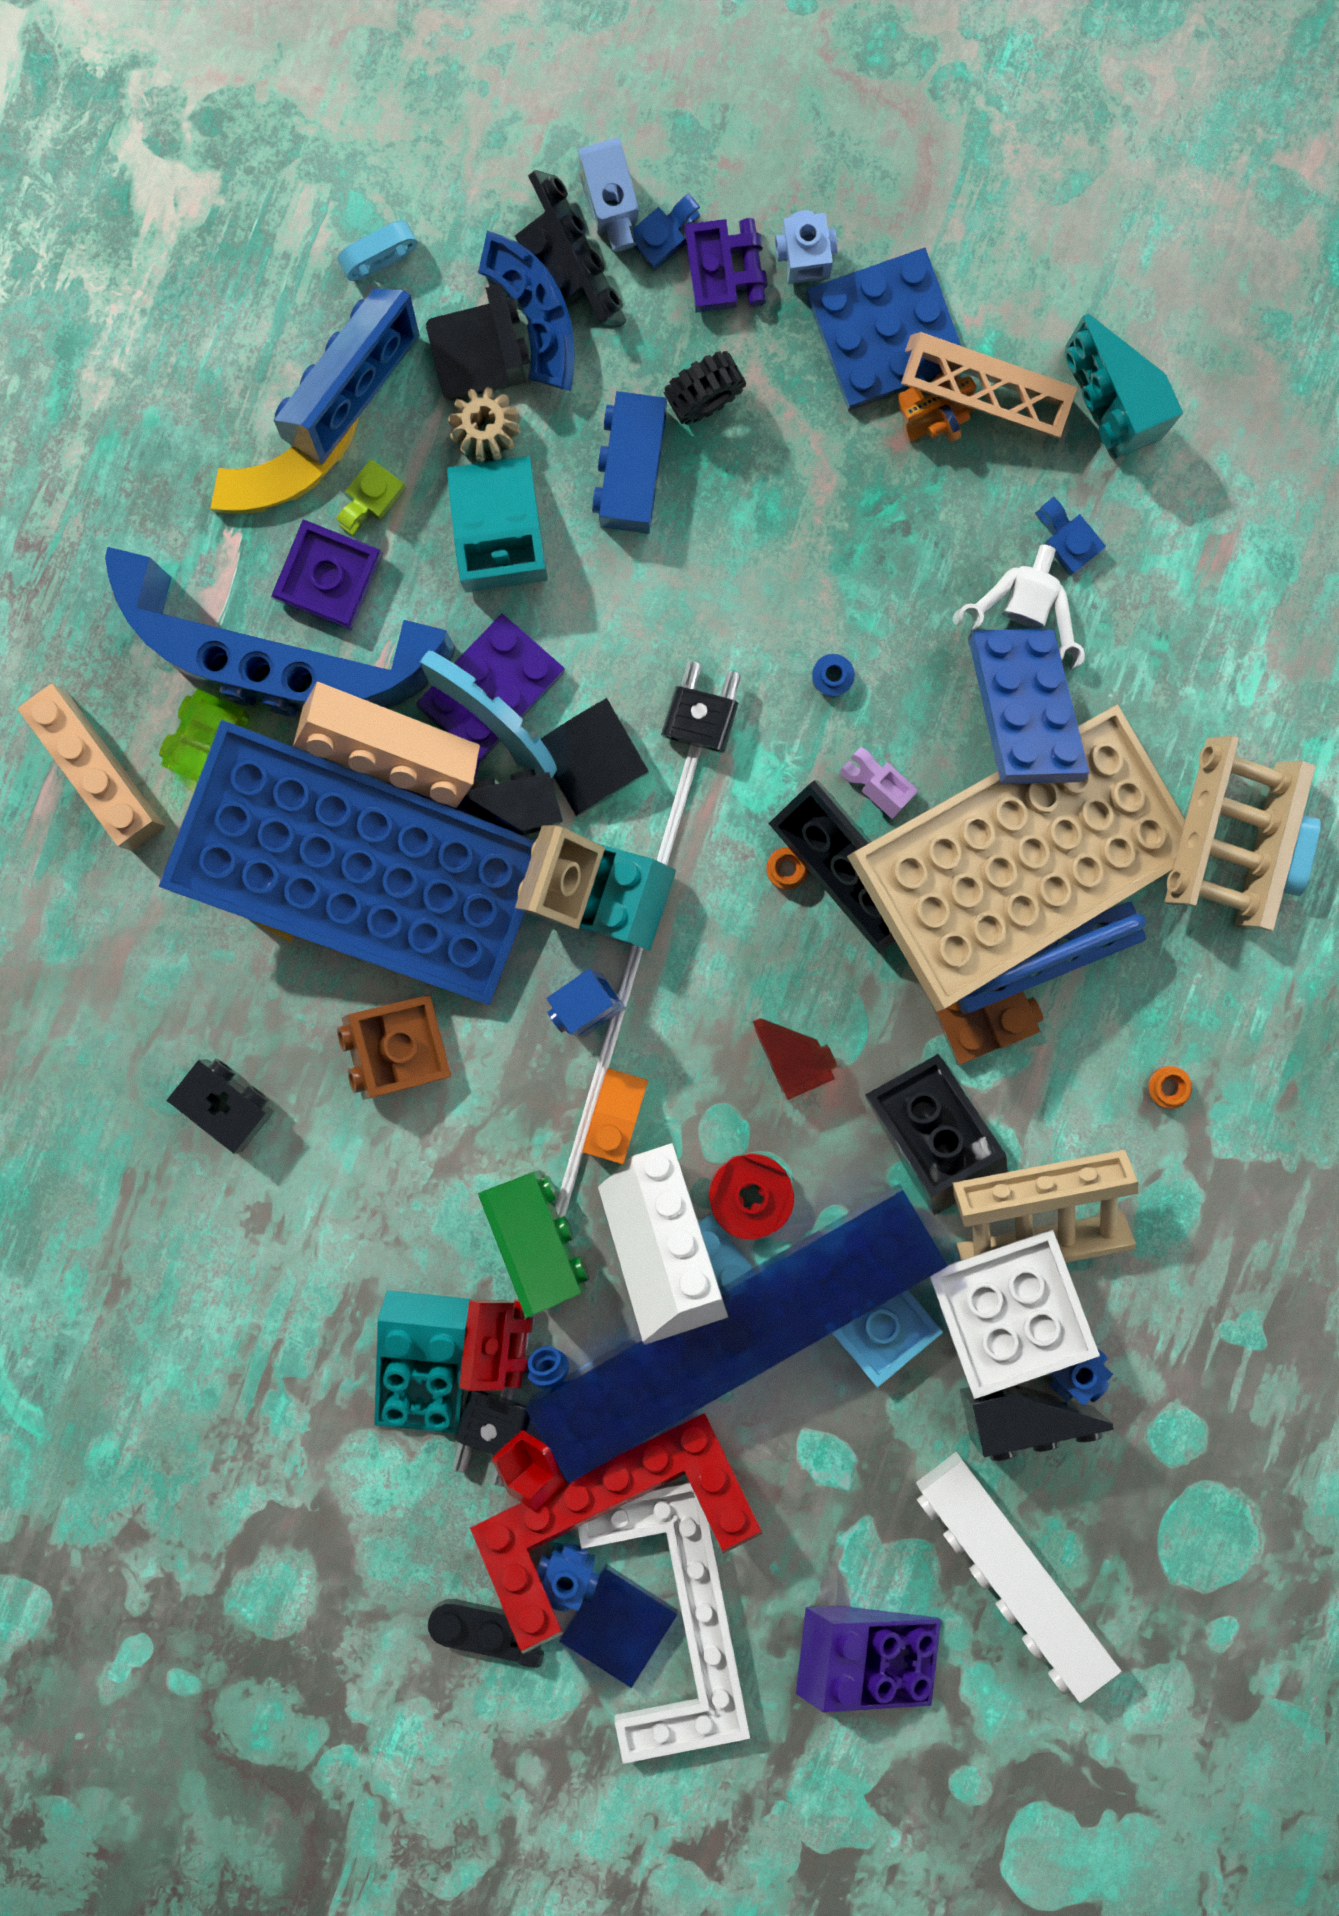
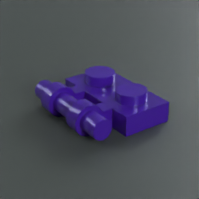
(712, 268)

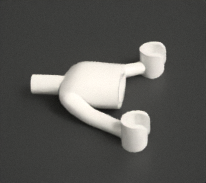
(1030, 601)

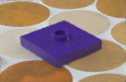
(327, 574)

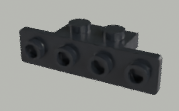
(562, 248)

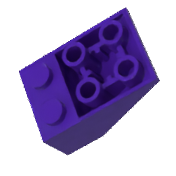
(867, 1659)

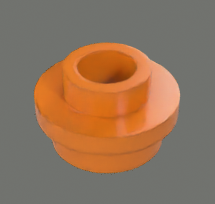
(777, 878)
(1182, 1091)

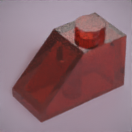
(794, 1058)

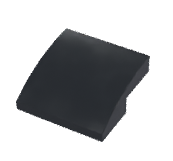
(593, 757)

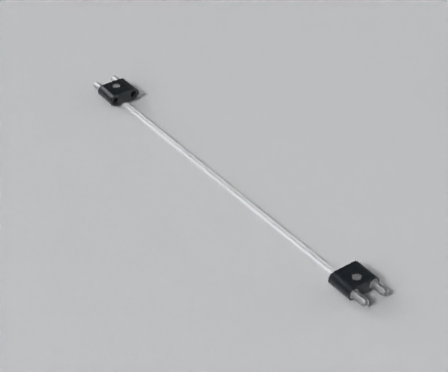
(704, 723)

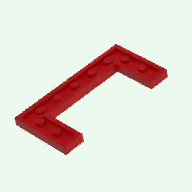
(510, 1535)

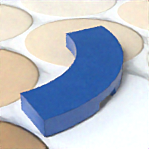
(543, 306)

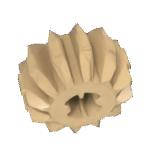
(473, 415)

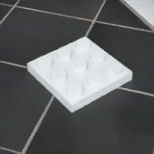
(1014, 1314)

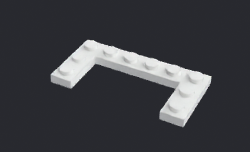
(719, 1710)

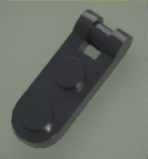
(478, 1630)

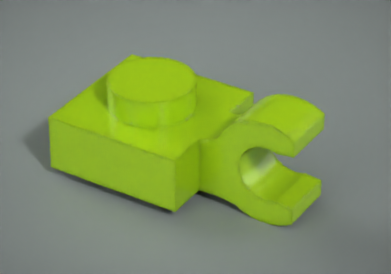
(372, 493)

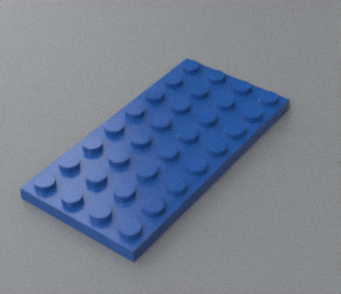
(350, 863)

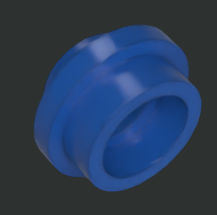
(829, 687)
(543, 1359)

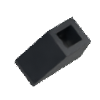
(516, 805)

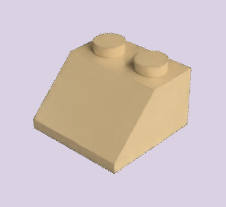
(559, 876)

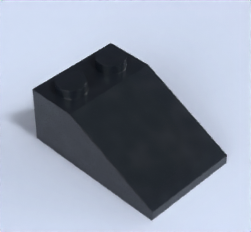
(936, 1131)

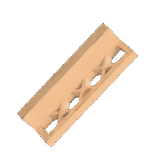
(988, 370)

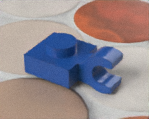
(661, 236)
(1073, 539)

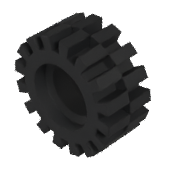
(704, 387)

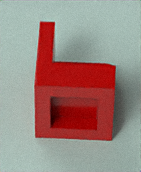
(528, 1470)

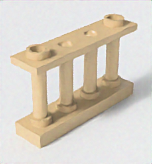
(1274, 844)
(1050, 1188)

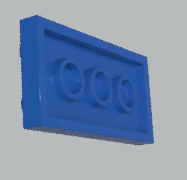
(1028, 706)

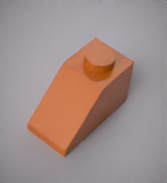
(615, 1116)

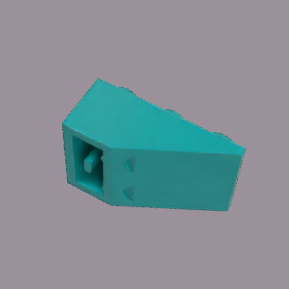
(1121, 387)
(496, 524)
(627, 898)
(420, 1361)

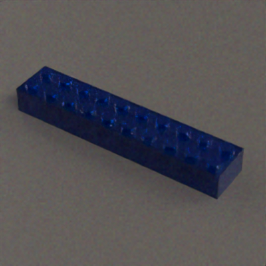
(770, 1317)

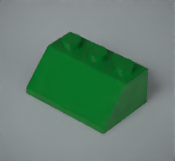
(534, 1242)

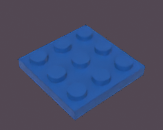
(869, 321)

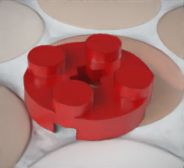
(761, 1218)

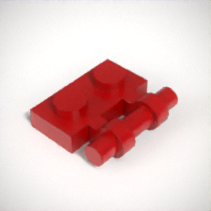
(494, 1345)

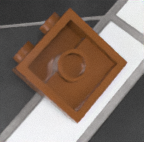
(989, 1027)
(393, 1047)

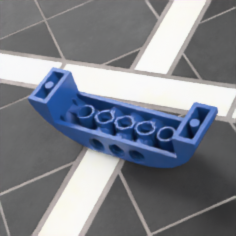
(202, 649)

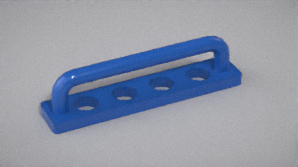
(1120, 931)

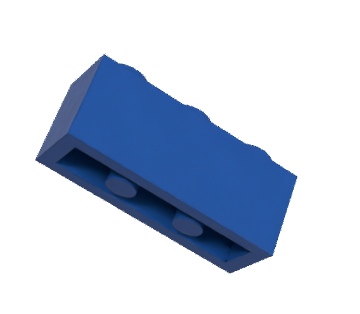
(630, 462)

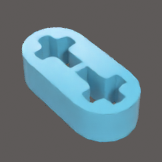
(377, 250)
(1303, 856)

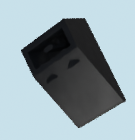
(1027, 1419)

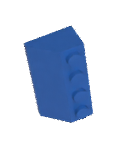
(348, 373)

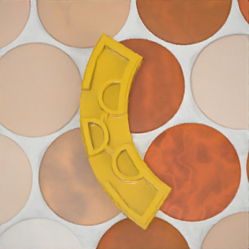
(273, 482)

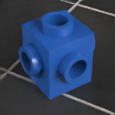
(1087, 1384)
(569, 1562)

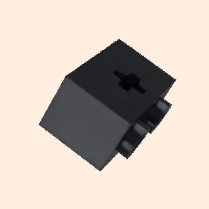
(198, 1101)

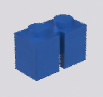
(584, 1004)

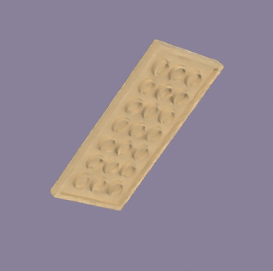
(1021, 862)

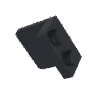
(478, 347)

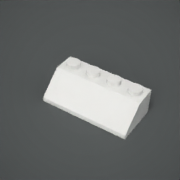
(661, 1246)

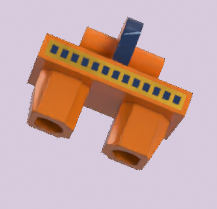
(934, 414)

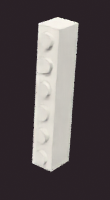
(1017, 1577)

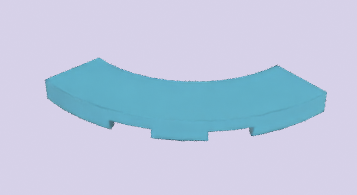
(493, 713)

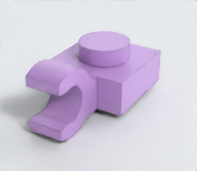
(883, 785)

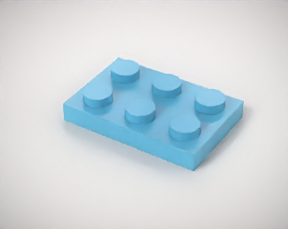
(888, 1336)

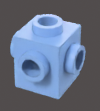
(806, 247)

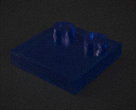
(619, 1626)

